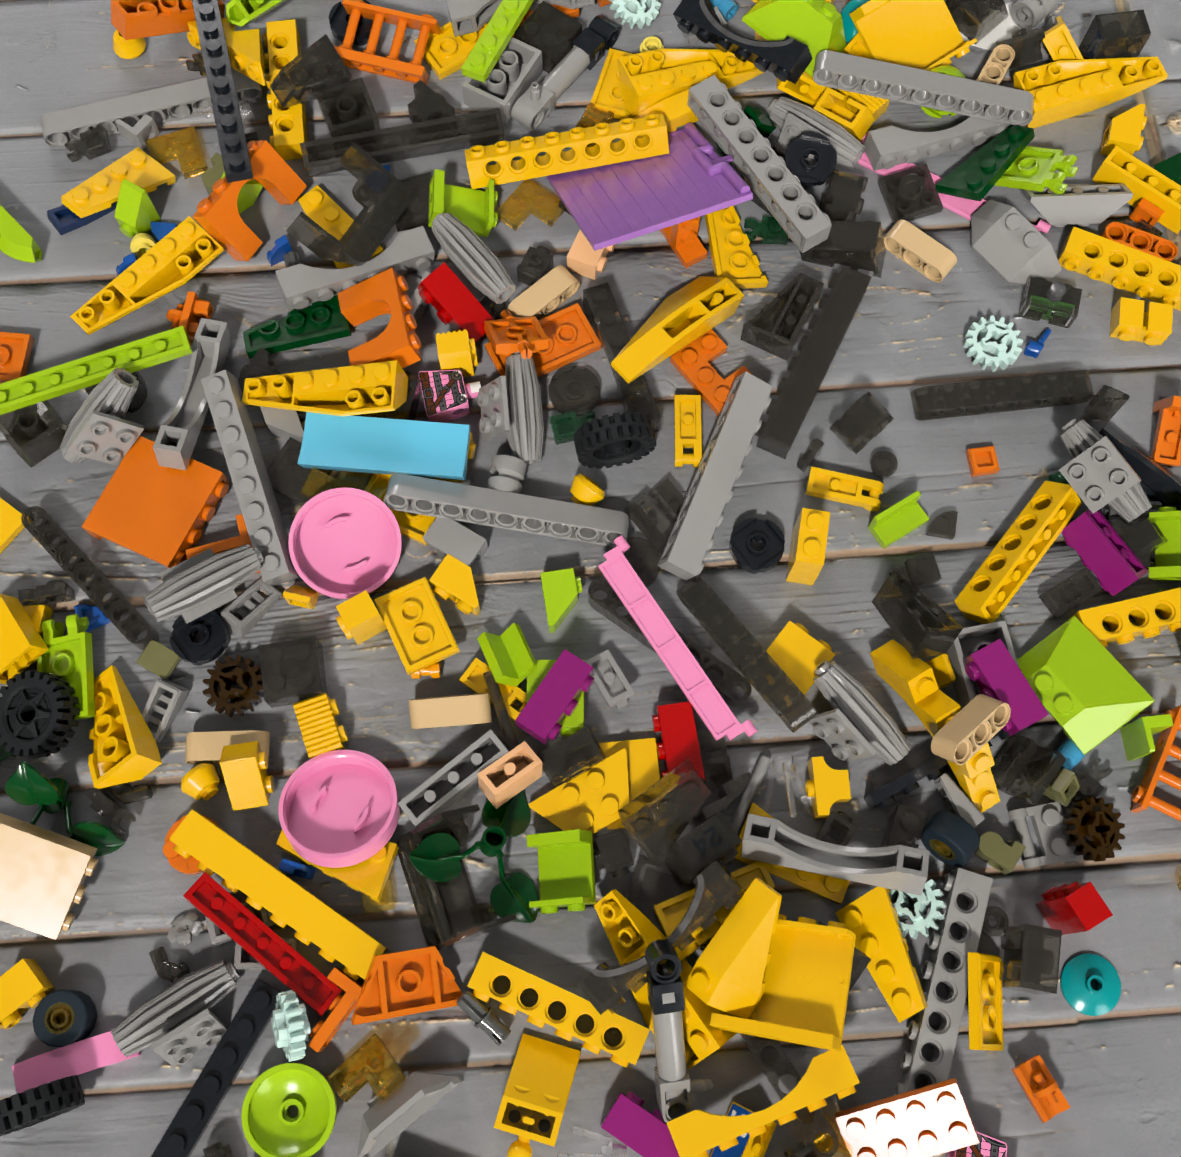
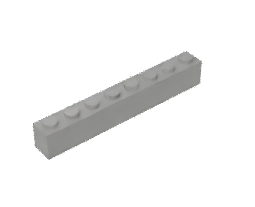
(249, 476)
(715, 477)

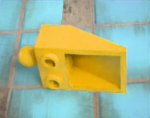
(538, 1090)

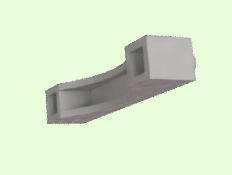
(471, 15)
(897, 146)
(308, 284)
(181, 430)
(887, 867)

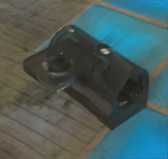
(571, 756)

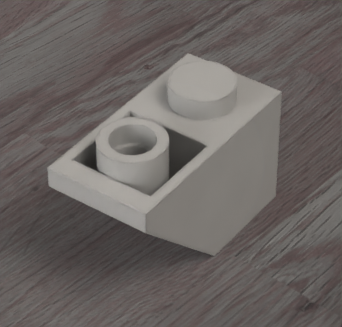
(284, 423)

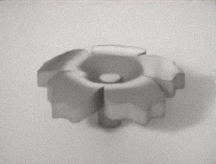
(184, 928)

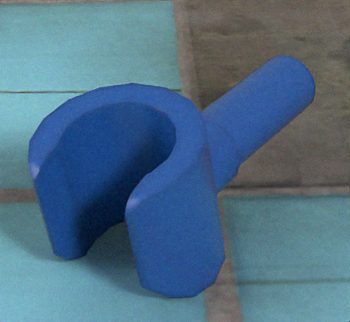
(1033, 348)

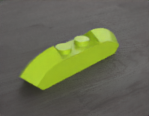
(246, 11)
(16, 241)

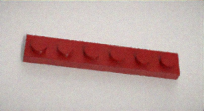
(262, 943)

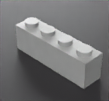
(452, 780)

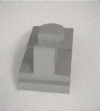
(610, 680)

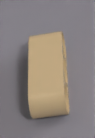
(997, 65)
(919, 251)
(545, 294)
(450, 710)
(970, 729)
(208, 746)

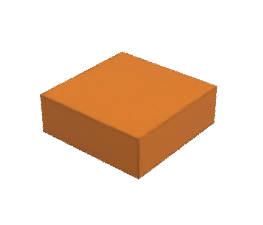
(1146, 211)
(982, 461)

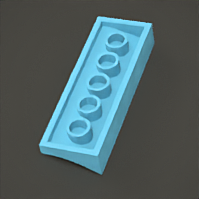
(385, 446)

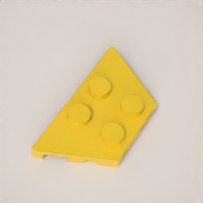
(590, 799)

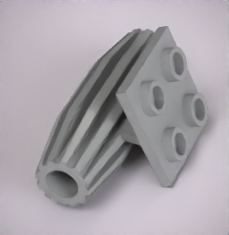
(799, 119)
(472, 260)
(515, 407)
(98, 425)
(1101, 472)
(202, 583)
(858, 721)
(179, 1017)

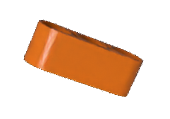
(1141, 240)

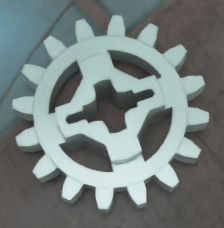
(634, 11)
(992, 344)
(926, 900)
(290, 1025)

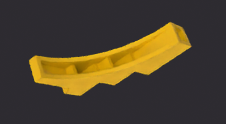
(918, 688)

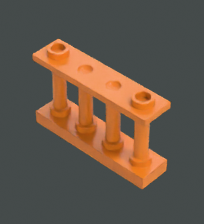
(391, 65)
(1143, 793)

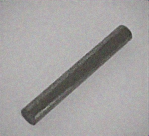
(501, 711)

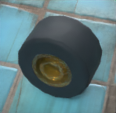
(950, 838)
(76, 1019)

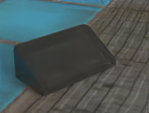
(1104, 405)

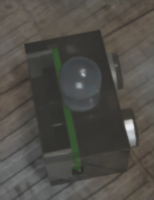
(1050, 302)

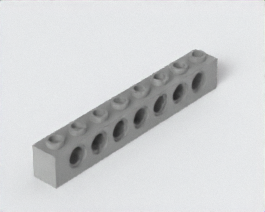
(731, 131)
(976, 890)

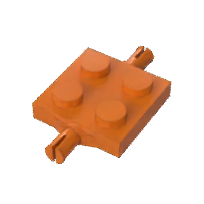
(516, 335)

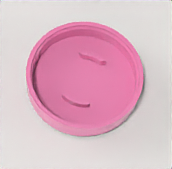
(345, 543)
(339, 808)

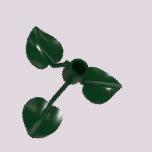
(32, 787)
(440, 859)

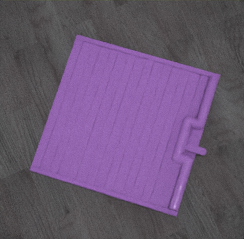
(650, 192)

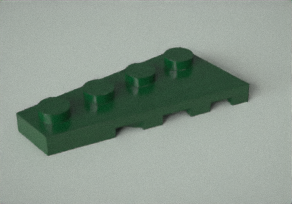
(985, 167)
(299, 329)

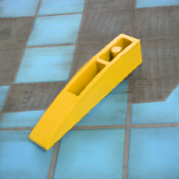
(665, 72)
(1084, 85)
(154, 274)
(678, 323)
(332, 390)
(629, 936)

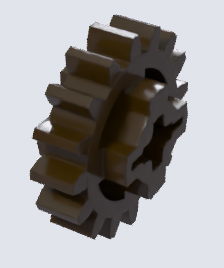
(228, 695)
(1093, 829)

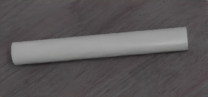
(749, 793)

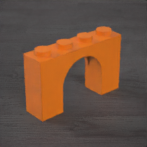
(220, 212)
(379, 296)

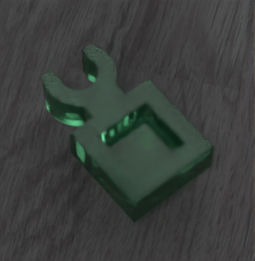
(768, 230)
(566, 424)

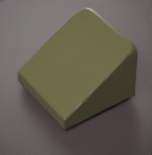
(158, 659)

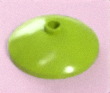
(267, 1117)

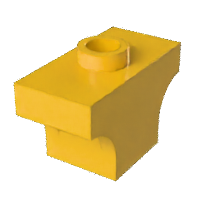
(826, 787)

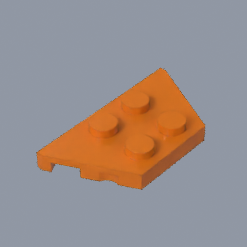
(405, 985)

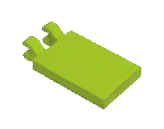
(1036, 170)
(71, 659)

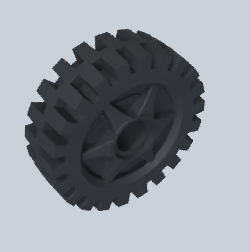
(614, 440)
(37, 714)
(40, 1104)

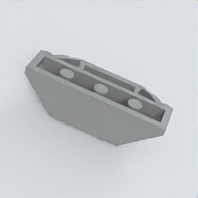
(1080, 203)
(1012, 244)
(402, 1108)

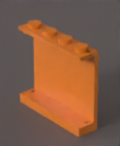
(155, 506)

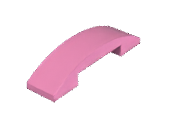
(68, 1061)

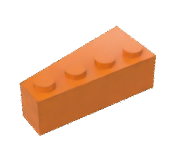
(153, 17)

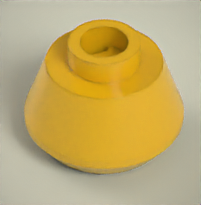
(128, 48)
(585, 490)
(201, 782)

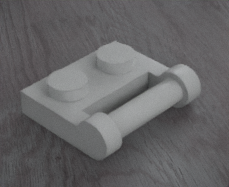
(1048, 830)

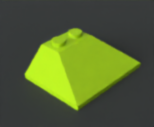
(807, 21)
(1082, 685)

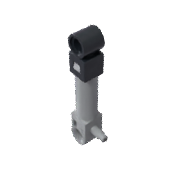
(585, 53)
(667, 1004)

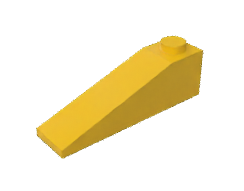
(120, 737)
(735, 960)

